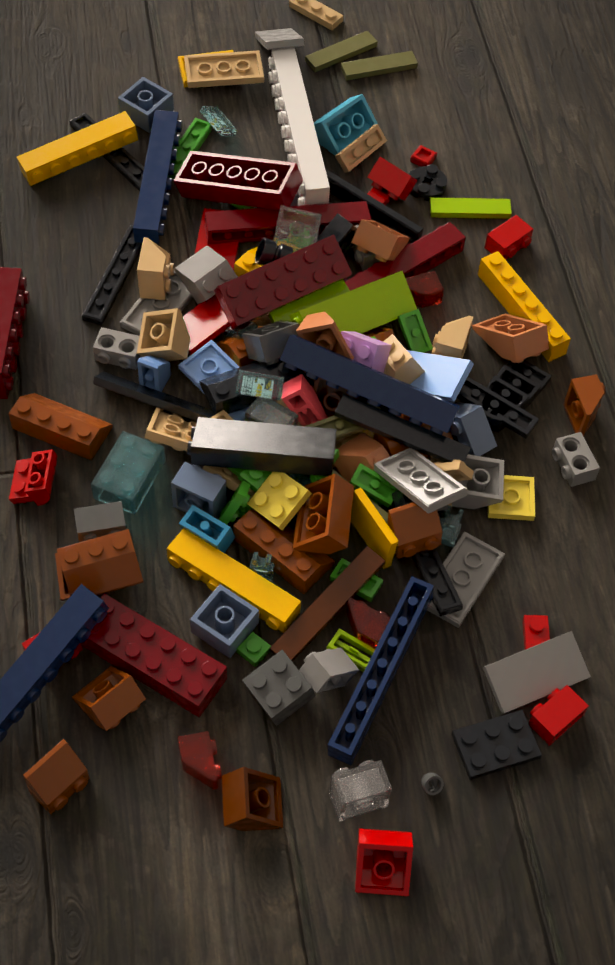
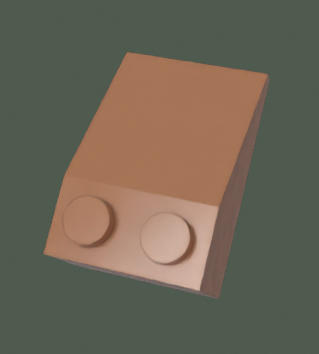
(514, 336)

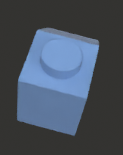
(153, 372)

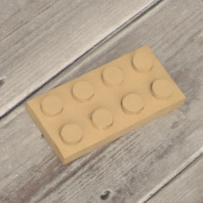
(223, 69)

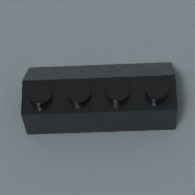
(222, 387)

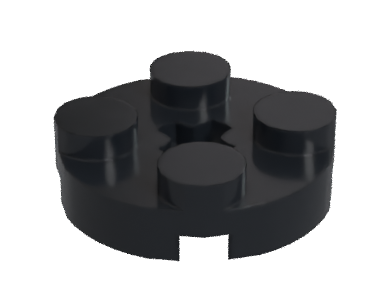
(432, 175)

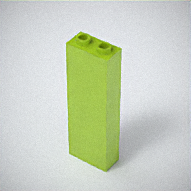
(365, 306)

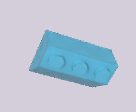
(344, 124)

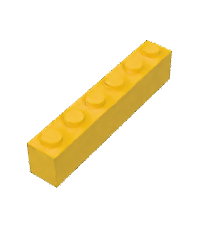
(77, 148)
(521, 301)
(215, 568)

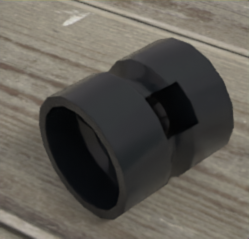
(269, 251)

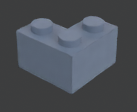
(473, 429)

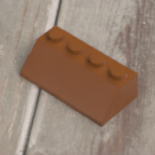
(59, 425)
(297, 567)

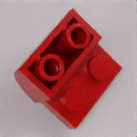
(34, 478)

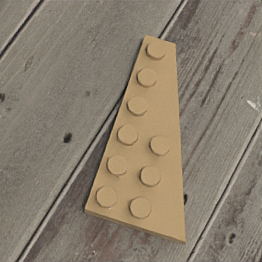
(169, 430)

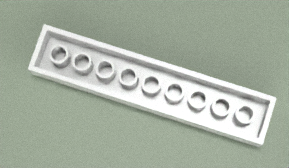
(298, 126)

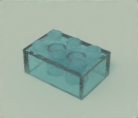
(128, 472)

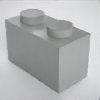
(328, 669)

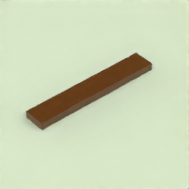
(328, 604)

